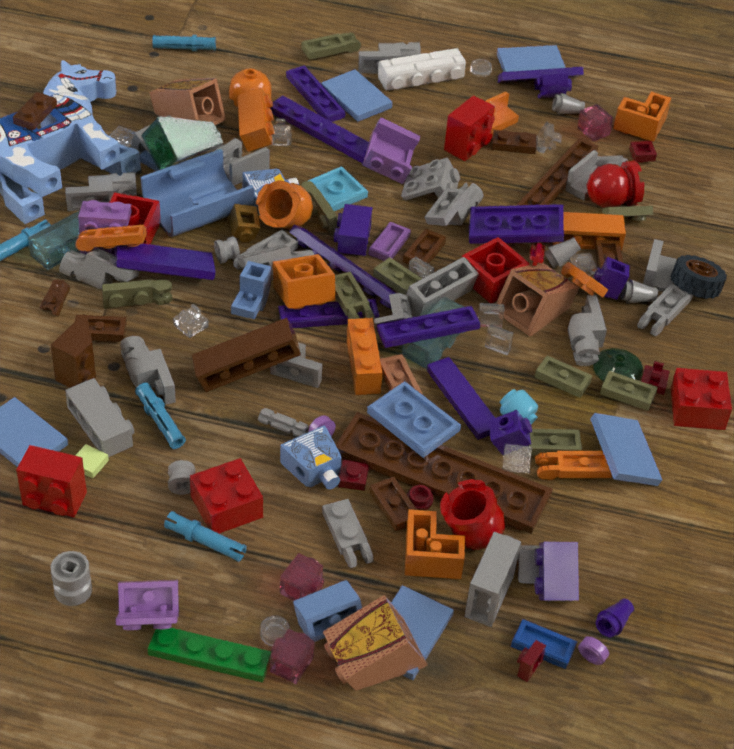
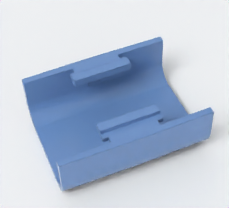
(194, 193)

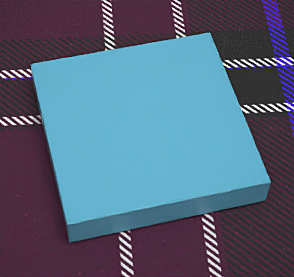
(339, 188)

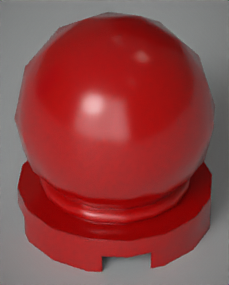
(615, 185)
(473, 513)

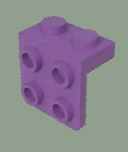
(103, 215)
(148, 603)

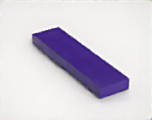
(531, 75)
(315, 94)
(320, 315)
(428, 326)
(461, 396)

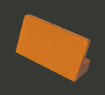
(503, 115)

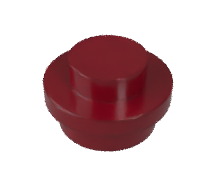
(421, 497)

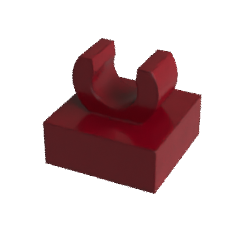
(656, 376)

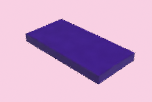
(516, 223)
(166, 260)

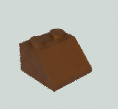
(74, 354)

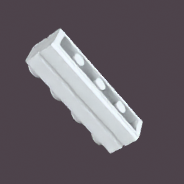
(421, 69)

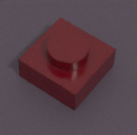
(643, 151)
(353, 475)
(530, 660)

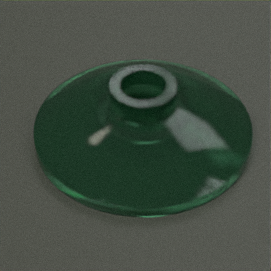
(618, 361)

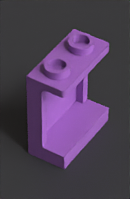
(390, 150)

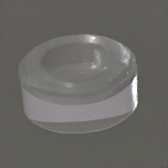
(481, 67)
(272, 628)

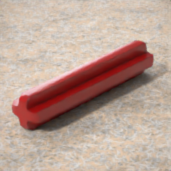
(537, 253)

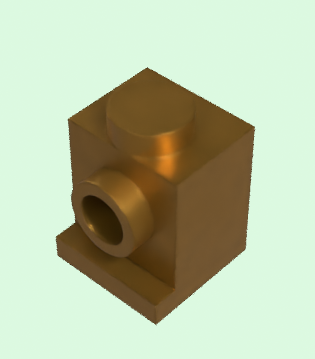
(244, 228)

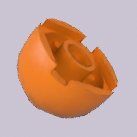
(247, 81)

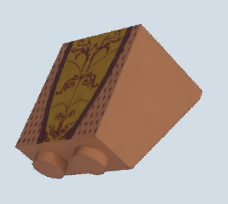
(190, 100)
(535, 297)
(373, 645)

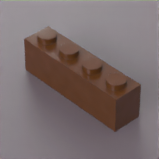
(246, 355)

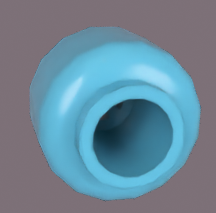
(520, 401)

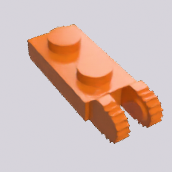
(111, 237)
(583, 280)
(572, 465)

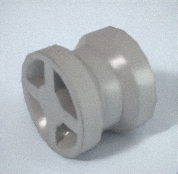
(226, 249)
(180, 476)

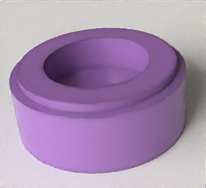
(321, 421)
(593, 650)

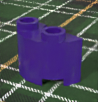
(552, 84)

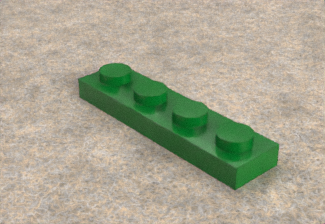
(210, 653)

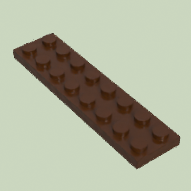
(441, 470)

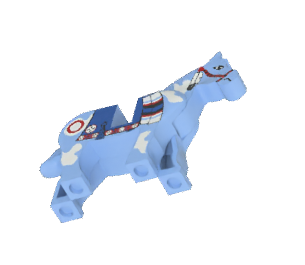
(66, 134)

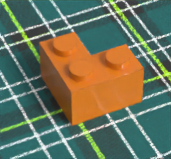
(642, 118)
(432, 553)

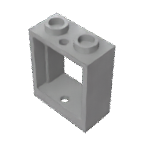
(492, 579)

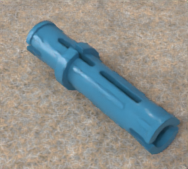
(183, 42)
(21, 240)
(155, 408)
(195, 532)

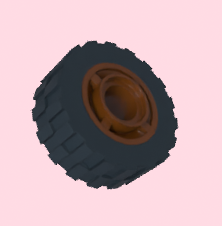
(698, 276)

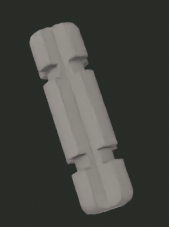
(282, 422)

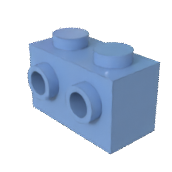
(326, 608)

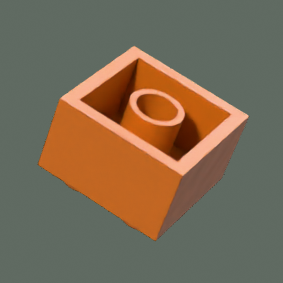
(304, 281)

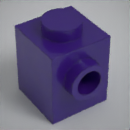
(612, 276)
(510, 429)

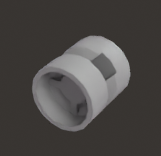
(71, 578)

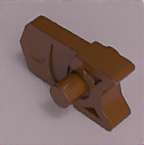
(55, 297)

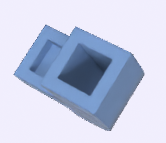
(254, 290)

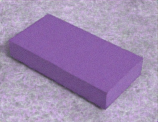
(389, 241)

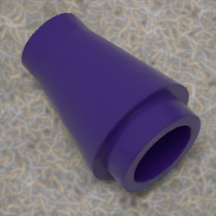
(613, 619)

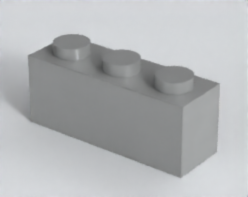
(447, 282)
(100, 417)

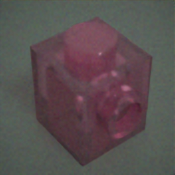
(595, 122)
(301, 578)
(291, 655)

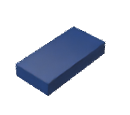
(558, 647)

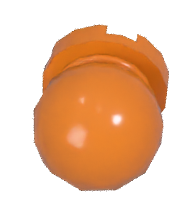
(284, 204)

